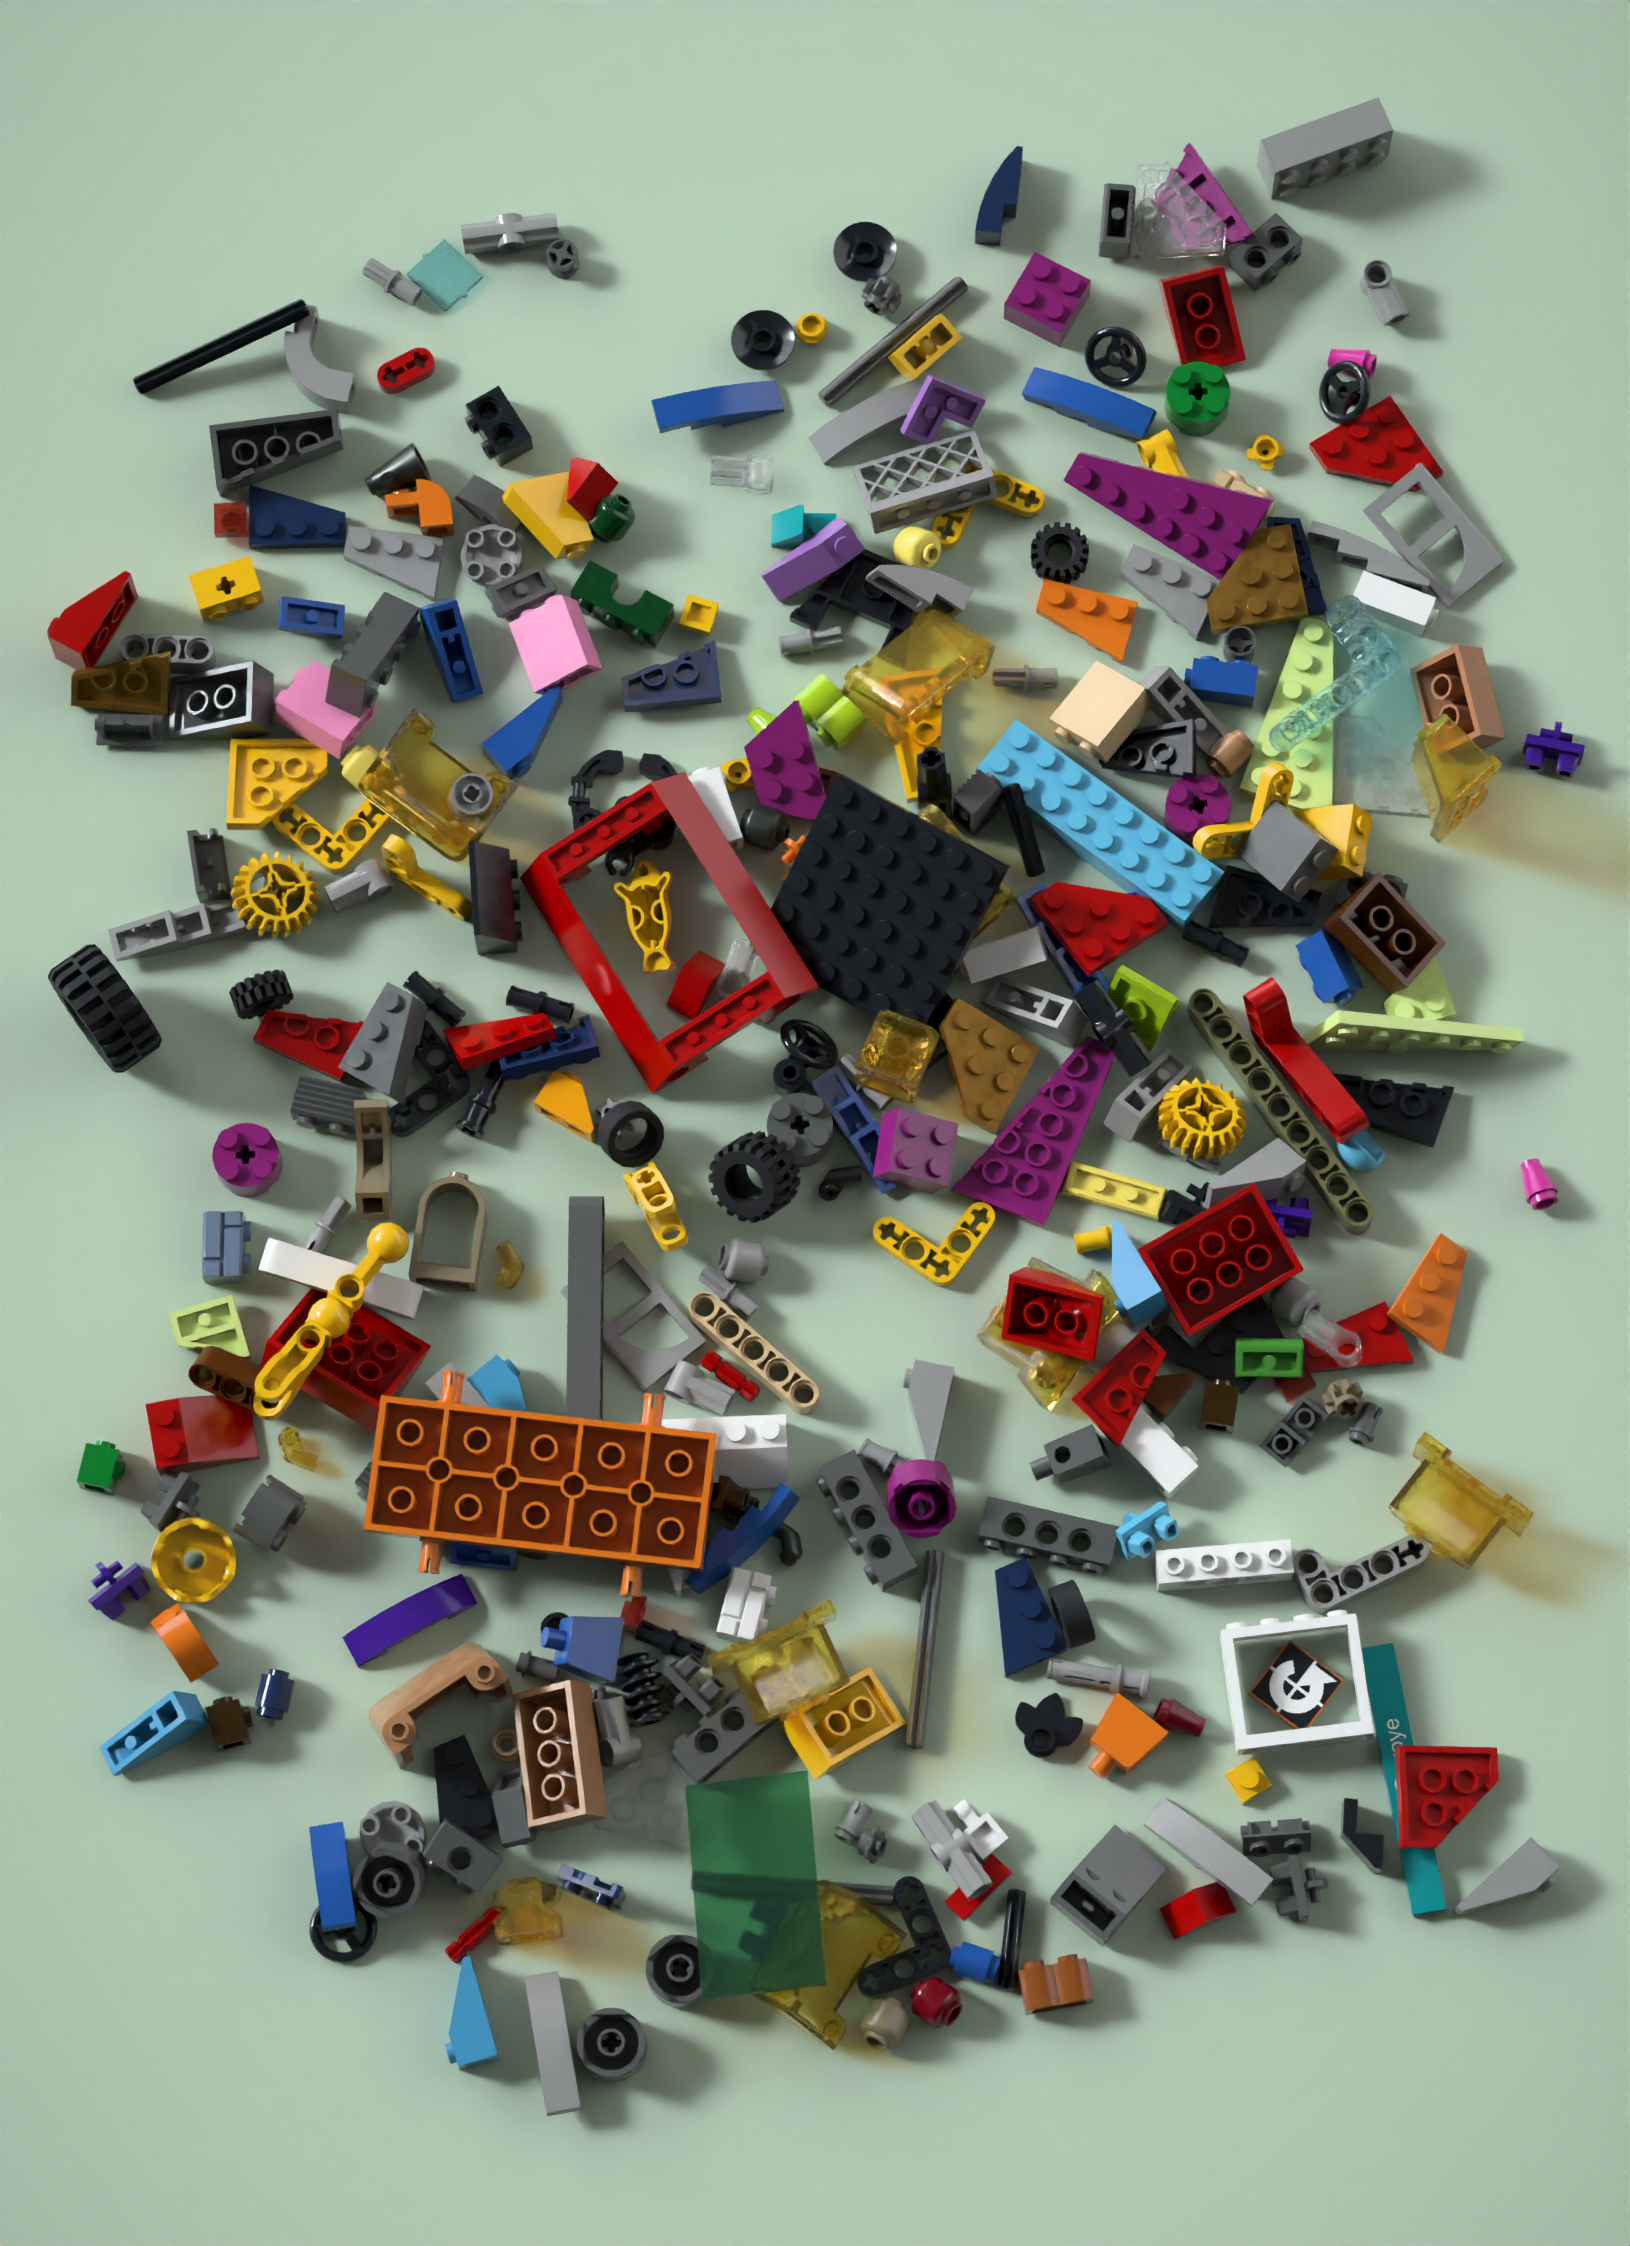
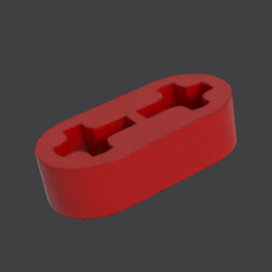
(405, 370)

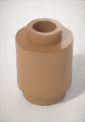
(1229, 754)

